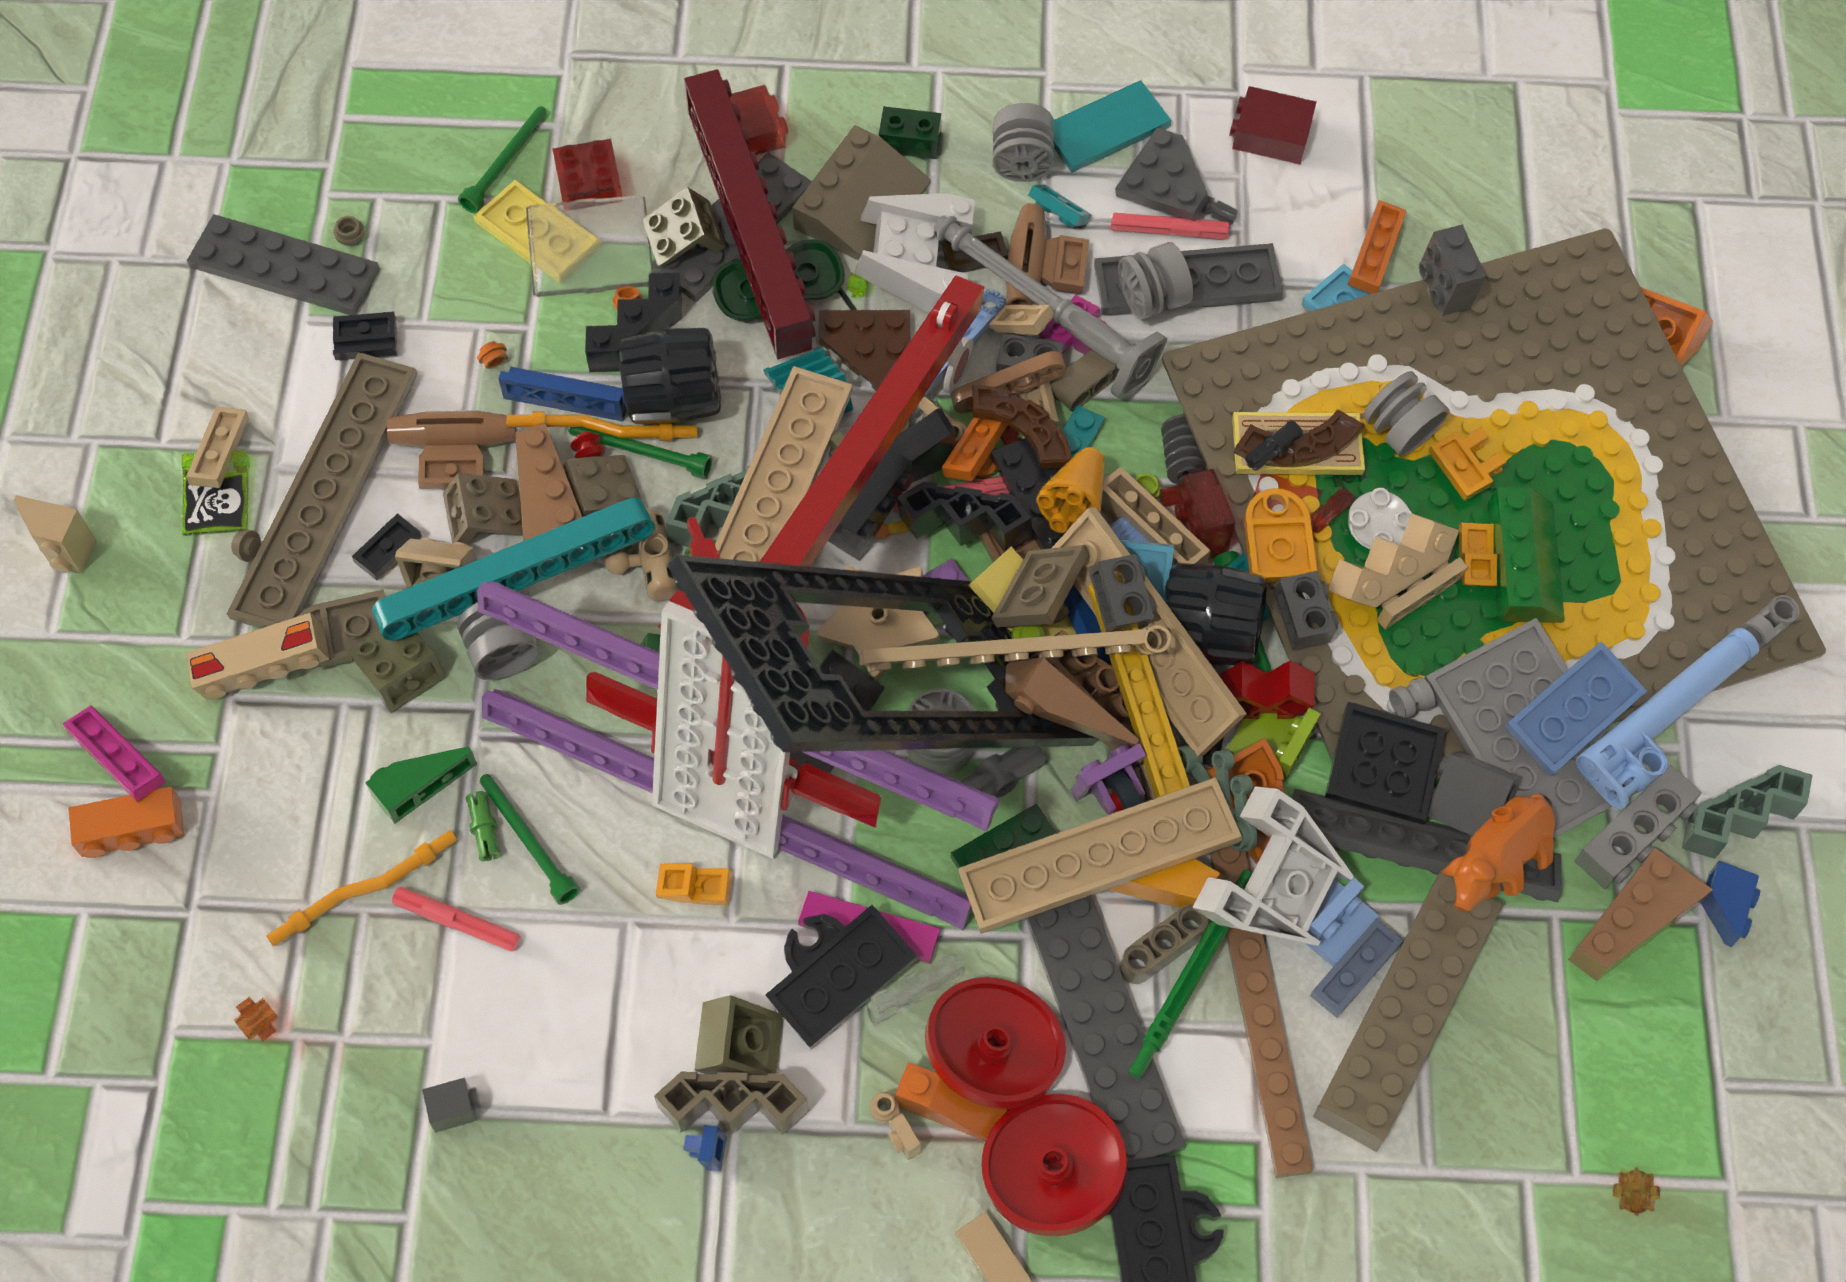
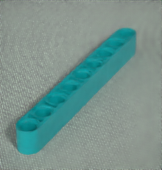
(513, 567)

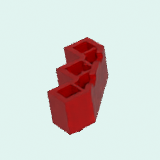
(1284, 690)

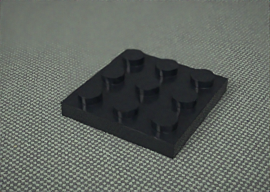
(1385, 763)

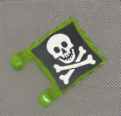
(216, 509)

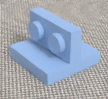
(1340, 920)

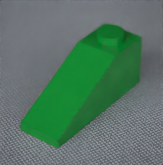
(413, 781)

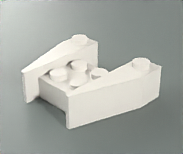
(908, 245)
(1288, 878)

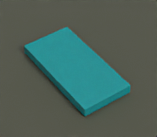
(1108, 125)

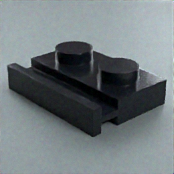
(364, 333)

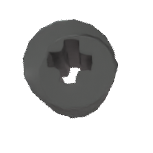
(1180, 449)

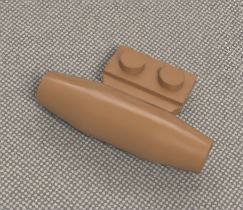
(1054, 261)
(449, 442)

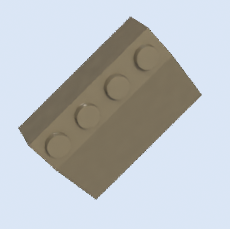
(838, 194)

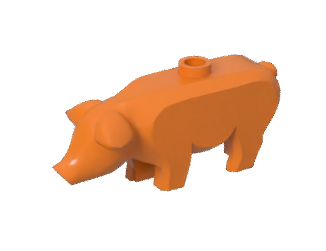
(1501, 848)

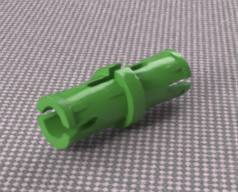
(483, 826)

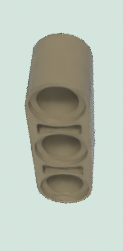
(1084, 380)
(1155, 957)

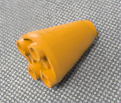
(1073, 490)

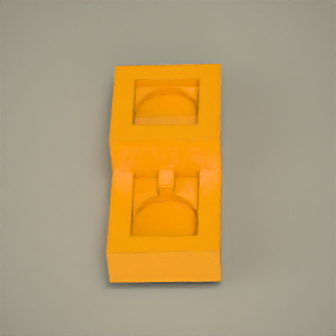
(1477, 552)
(694, 885)

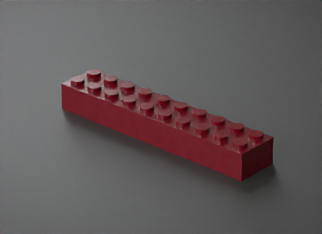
(750, 214)

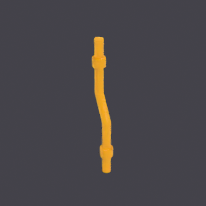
(663, 431)
(301, 920)

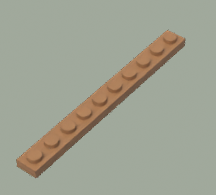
(1265, 1036)

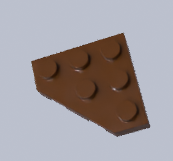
(866, 339)

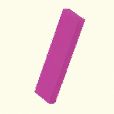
(114, 753)
(918, 936)

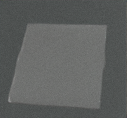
(588, 245)

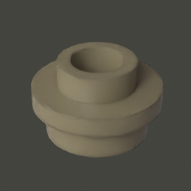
(345, 225)

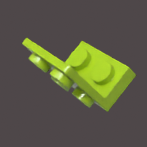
(1284, 736)

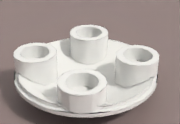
(1378, 515)

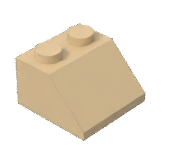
(58, 533)
(428, 558)

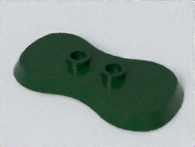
(815, 264)

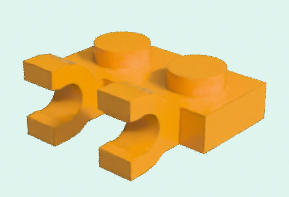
(1462, 467)

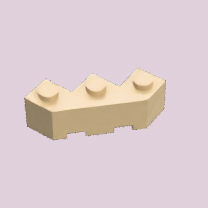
(1395, 565)

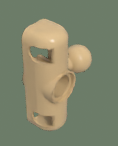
(661, 586)

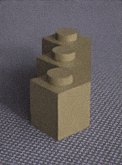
(732, 1099)

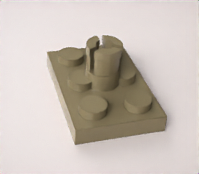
(1040, 587)

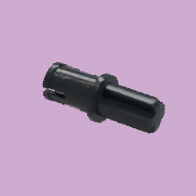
(1273, 445)

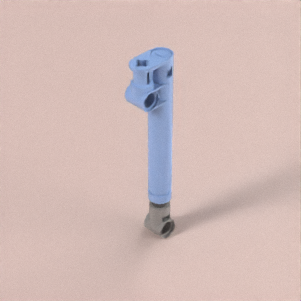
(1621, 752)

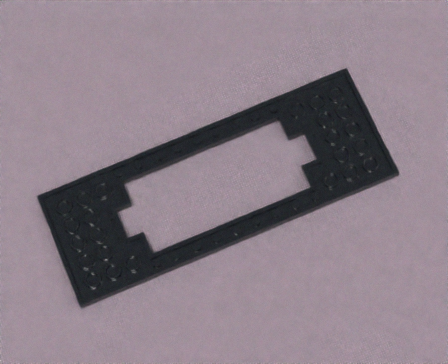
(758, 630)

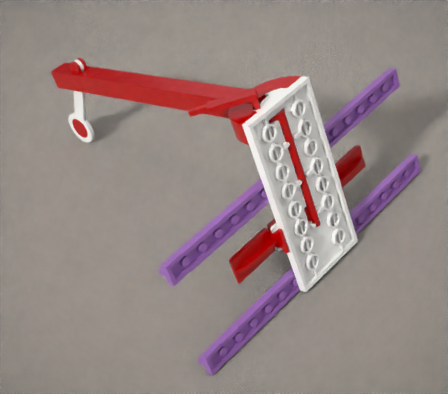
(707, 741)

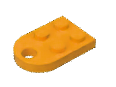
(1279, 541)

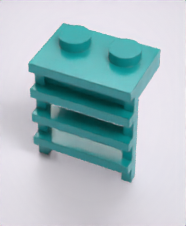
(813, 361)

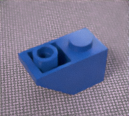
(1731, 901)

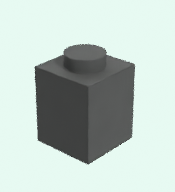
(451, 1104)

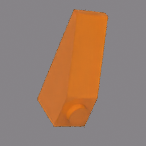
(929, 1097)

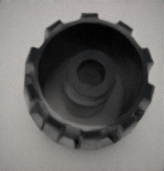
(670, 376)
(1219, 609)

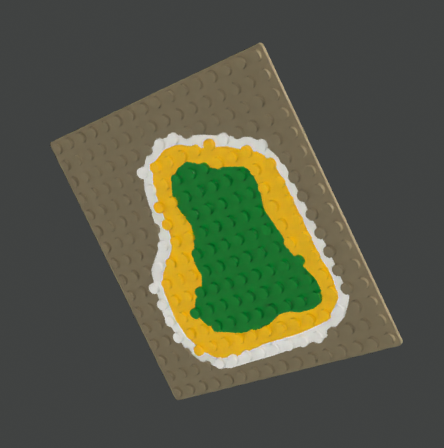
(1586, 412)

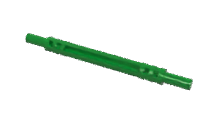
(1182, 991)

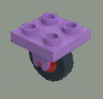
(1113, 781)

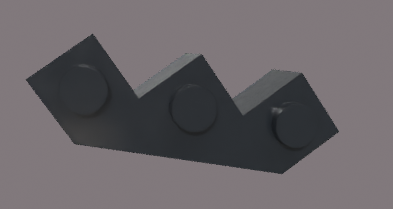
(633, 319)
(965, 514)

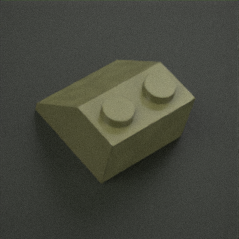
(738, 1037)

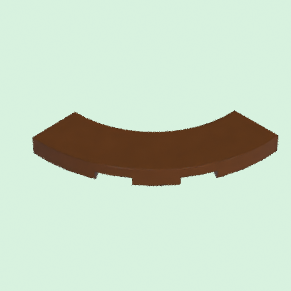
(1027, 419)
(1312, 447)

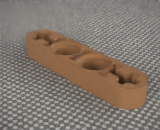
(1014, 378)

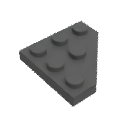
(1165, 177)

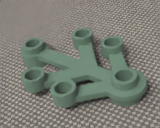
(1239, 785)

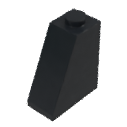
(927, 444)

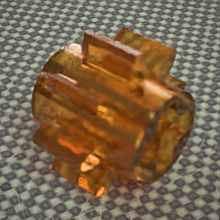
(256, 1018)
(1636, 1191)

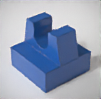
(707, 1148)

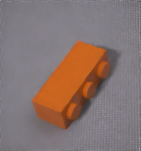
(125, 823)

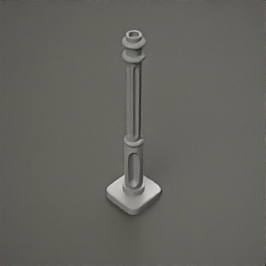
(1133, 361)

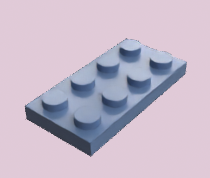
(1575, 708)

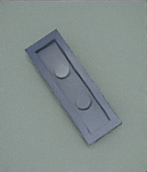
(1356, 968)

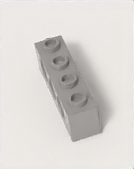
(1669, 790)

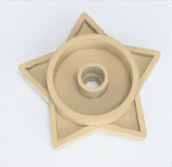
(860, 629)

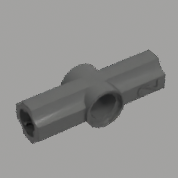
(1002, 773)

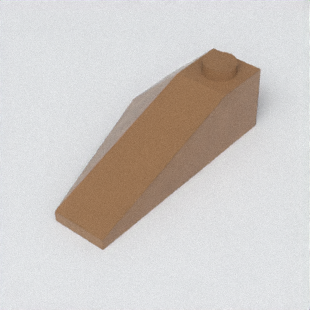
(1051, 695)

